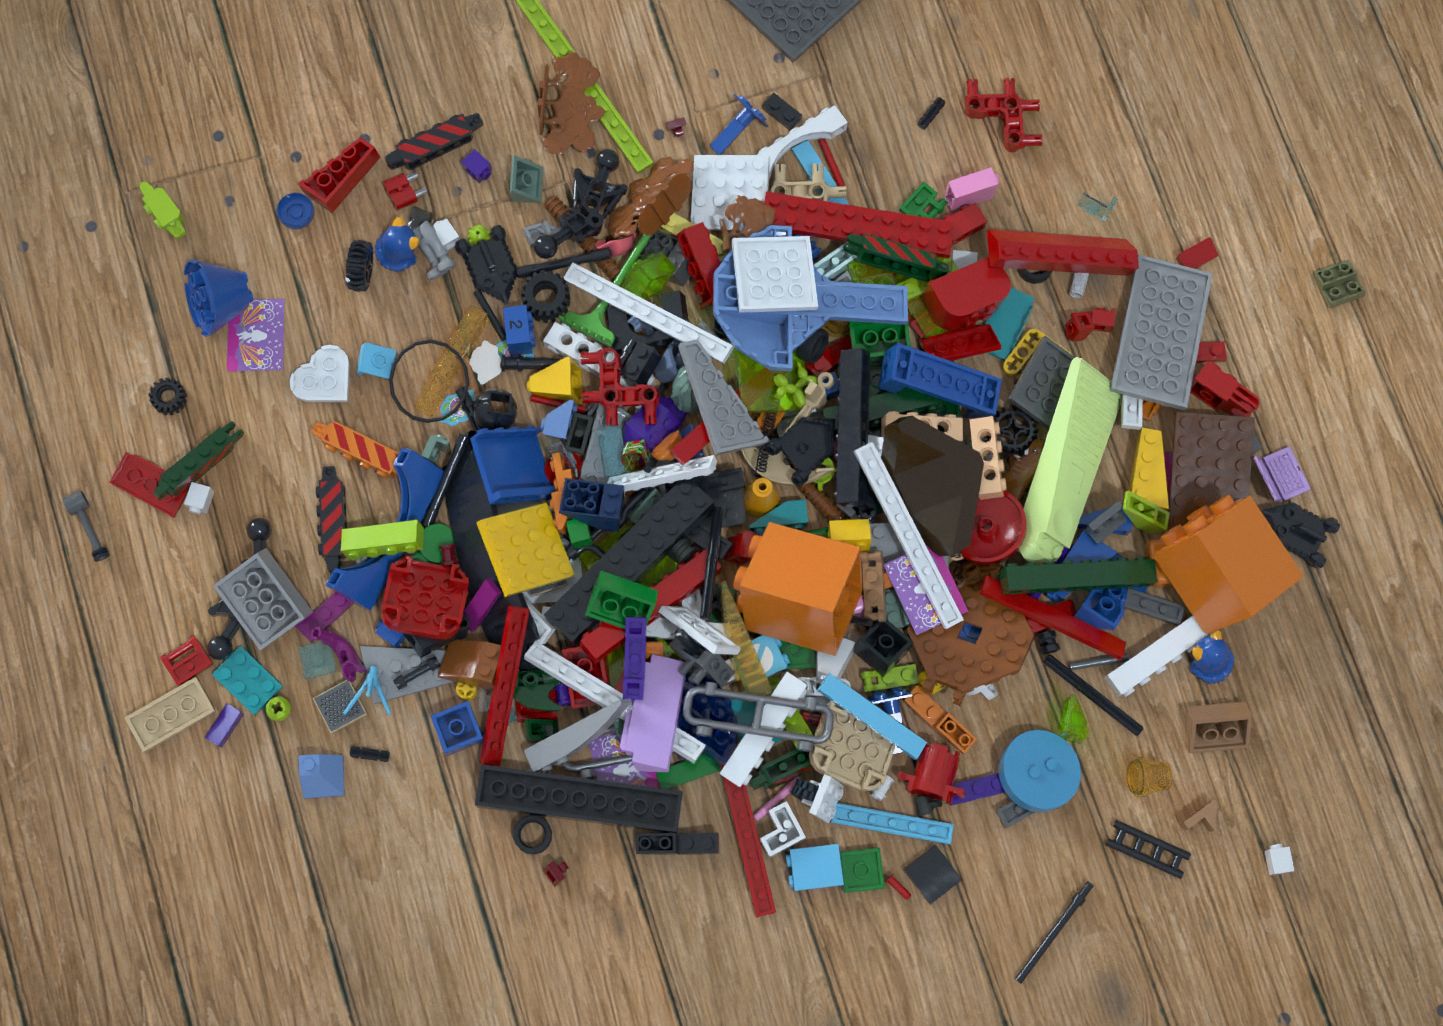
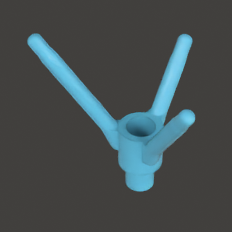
(370, 683)

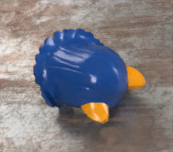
(397, 247)
(1212, 659)

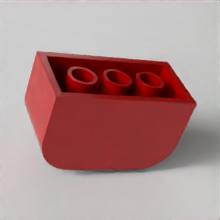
(966, 295)

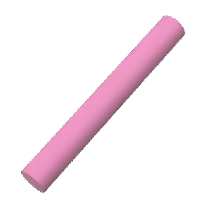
(775, 800)

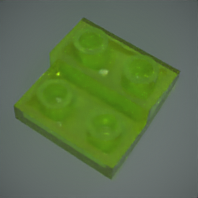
(870, 275)

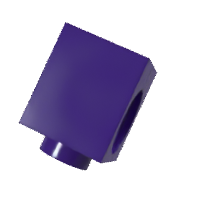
(477, 166)

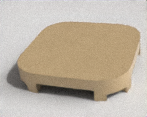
(852, 753)

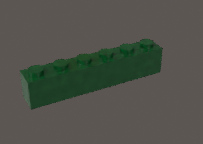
(903, 402)

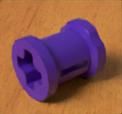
(562, 695)

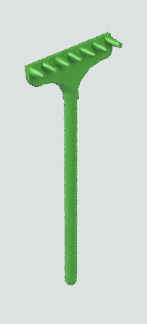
(592, 323)

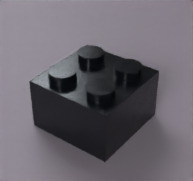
(883, 647)

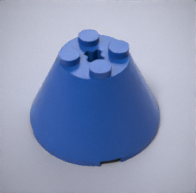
(215, 295)

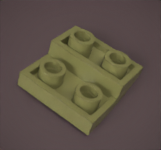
(1339, 284)

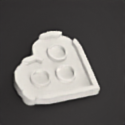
(324, 377)

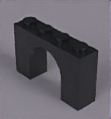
(624, 332)

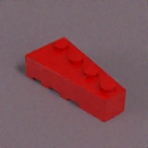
(340, 175)
(702, 259)

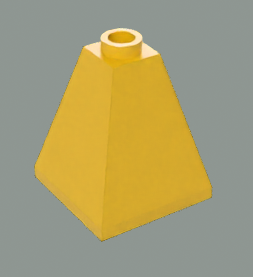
(558, 381)

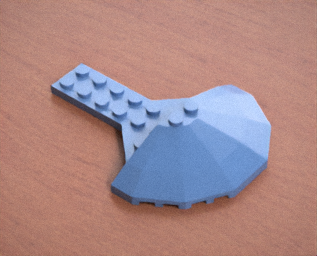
(776, 334)

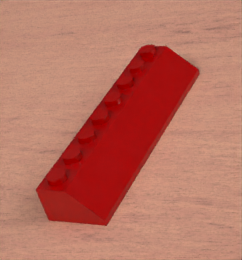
(1061, 253)

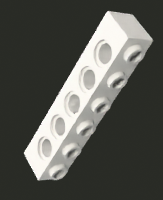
(560, 332)

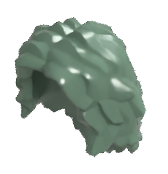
(683, 393)

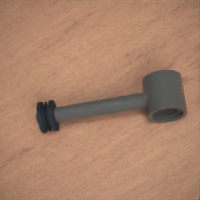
(77, 504)

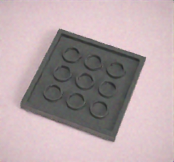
(1042, 381)

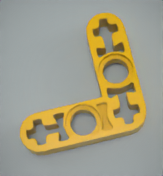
(1023, 360)

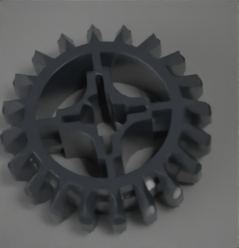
(359, 265)
(1028, 429)

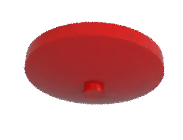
(997, 530)

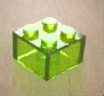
(649, 276)

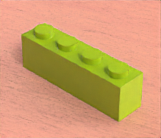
(382, 539)

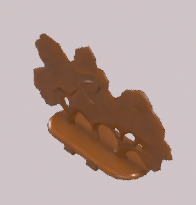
(572, 108)
(653, 199)
(752, 213)

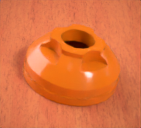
(661, 451)

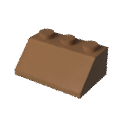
(1218, 727)

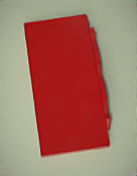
(962, 343)
(141, 478)

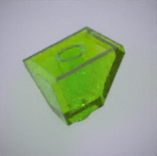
(1073, 721)

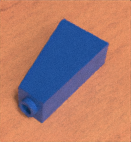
(1083, 549)

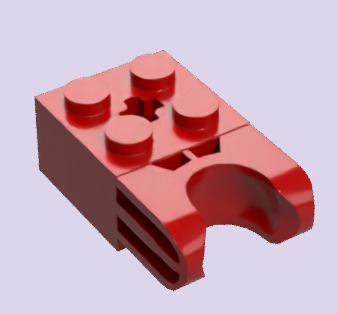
(1223, 392)

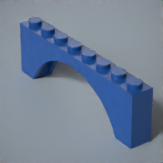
(418, 486)

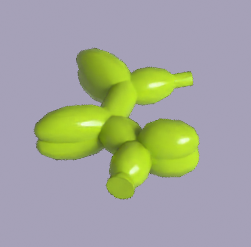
(797, 394)

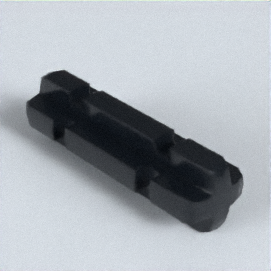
(931, 113)
(369, 754)

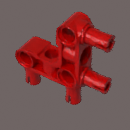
(996, 106)
(624, 395)

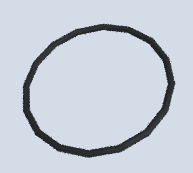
(392, 387)

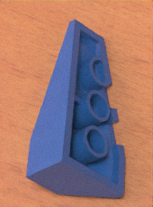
(1104, 606)

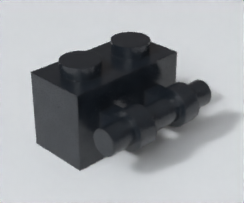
(638, 362)

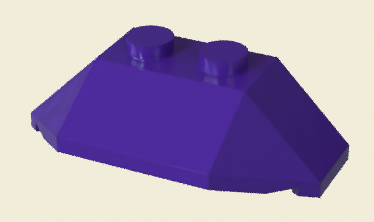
(668, 421)

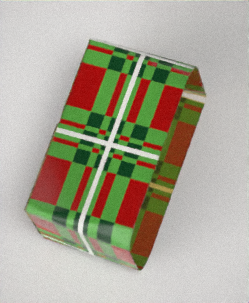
(639, 450)

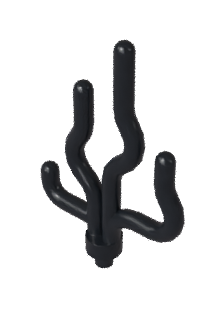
(573, 553)

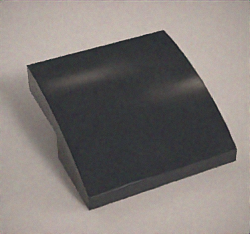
(932, 874)

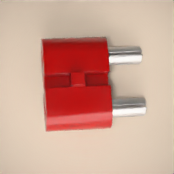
(401, 192)

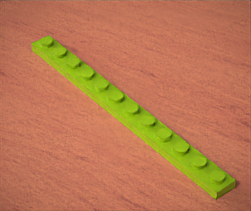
(611, 119)

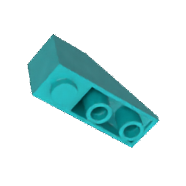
(789, 514)

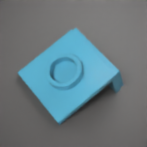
(375, 360)

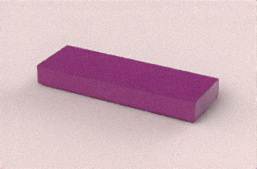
(482, 603)

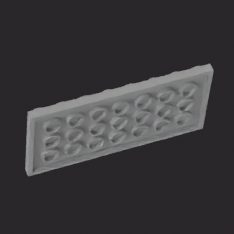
(1161, 332)

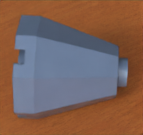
(669, 363)

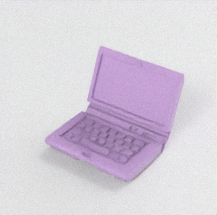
(1282, 475)

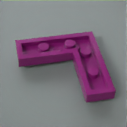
(324, 615)

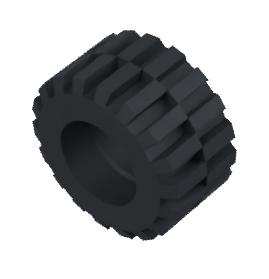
(541, 282)

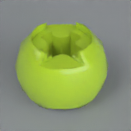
(276, 701)

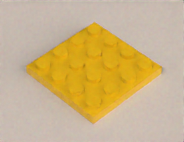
(525, 549)

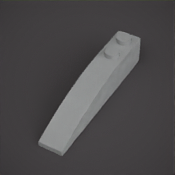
(573, 738)

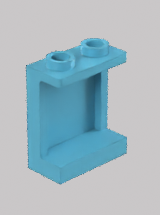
(815, 867)

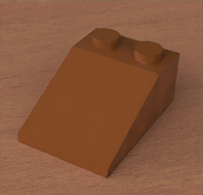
(471, 663)

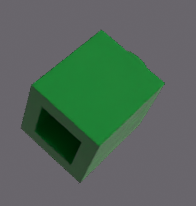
(579, 533)

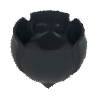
(493, 419)

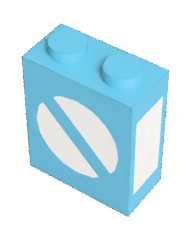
(771, 656)

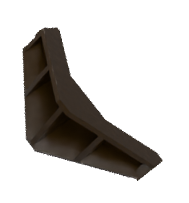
(936, 482)

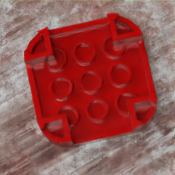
(424, 598)

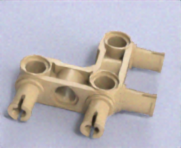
(806, 188)

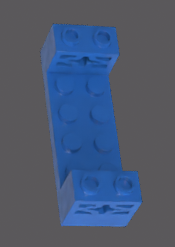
(941, 379)

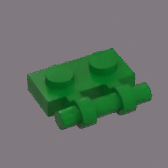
(920, 200)

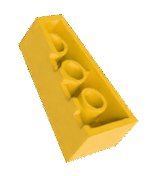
(1148, 468)

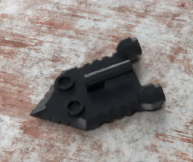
(490, 264)
(805, 446)
(1301, 531)

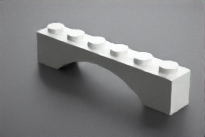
(826, 125)

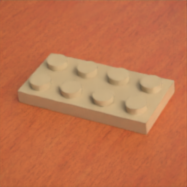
(170, 714)

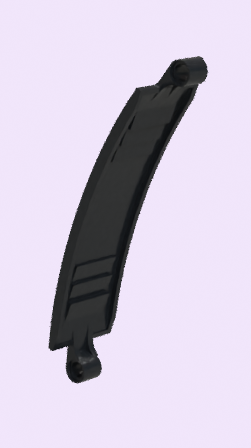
(467, 505)

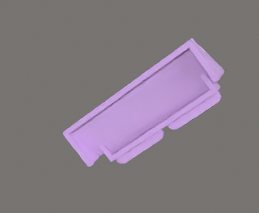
(653, 721)

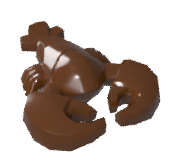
(971, 572)

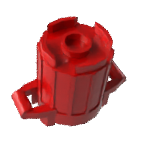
(934, 774)

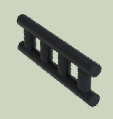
(1136, 851)

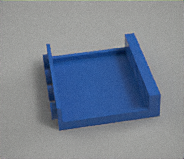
(512, 465)

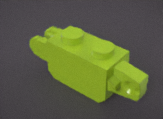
(163, 208)

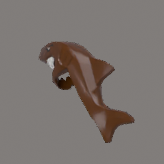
(1022, 469)

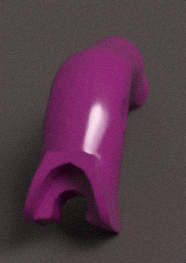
(344, 651)

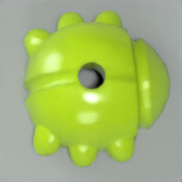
(475, 238)

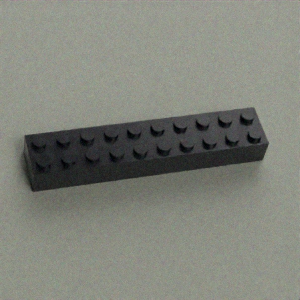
(633, 554)
(579, 799)

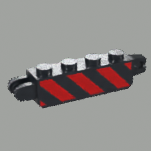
(434, 142)
(332, 517)

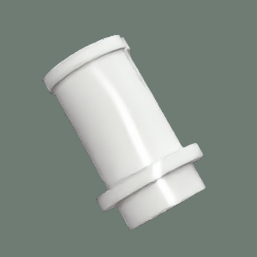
(880, 792)

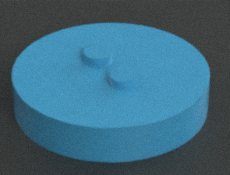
(1039, 771)

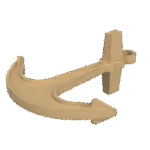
(776, 469)

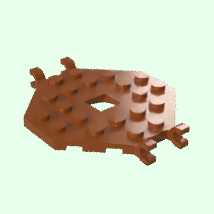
(966, 665)

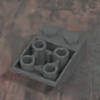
(671, 248)

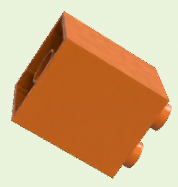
(1226, 562)
(800, 588)

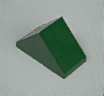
(540, 729)

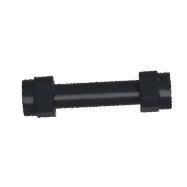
(401, 681)

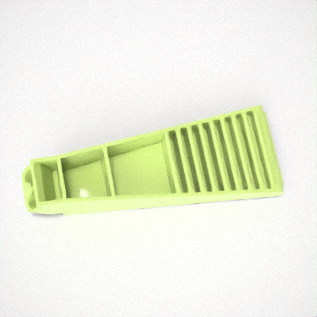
(1068, 462)

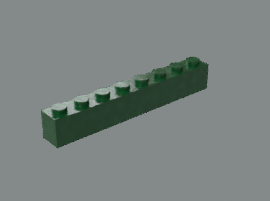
(1078, 576)

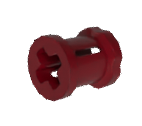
(448, 554)

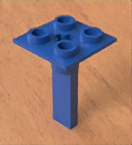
(737, 125)
(890, 703)

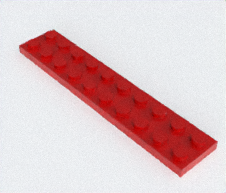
(839, 220)

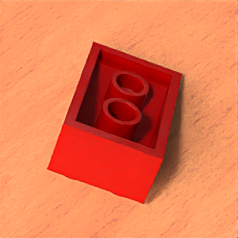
(599, 670)

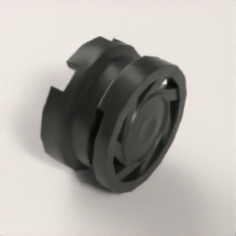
(682, 551)

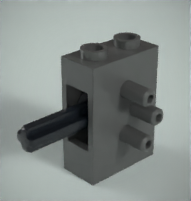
(700, 660)

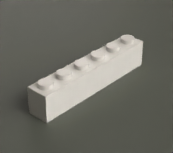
(1155, 657)
(751, 747)

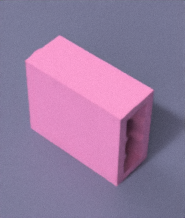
(971, 189)

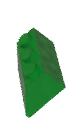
(878, 337)
(619, 598)

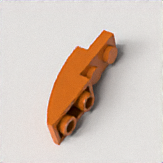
(558, 467)
(940, 721)

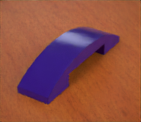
(634, 658)

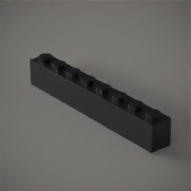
(853, 426)

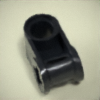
(870, 508)

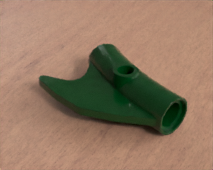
(534, 688)

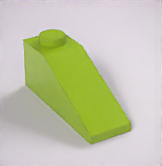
(1145, 514)

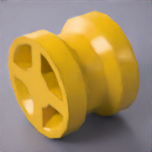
(463, 689)

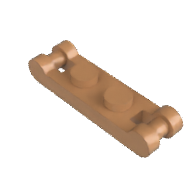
(874, 585)

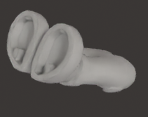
(434, 251)

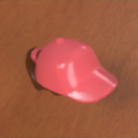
(618, 245)

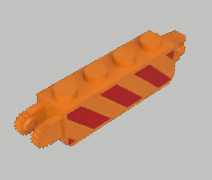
(357, 447)

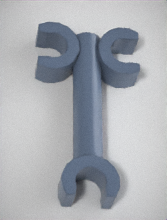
(641, 325)

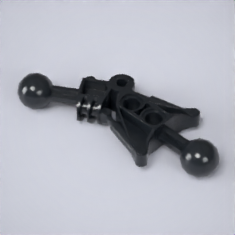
(588, 221)
(220, 646)

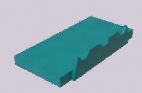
(1009, 321)

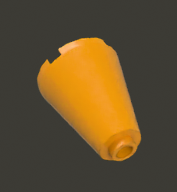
(761, 497)

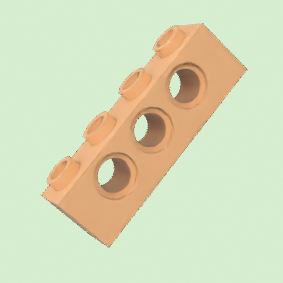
(952, 425)
(988, 427)

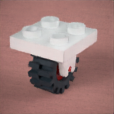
(819, 796)

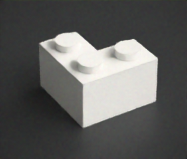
(787, 831)

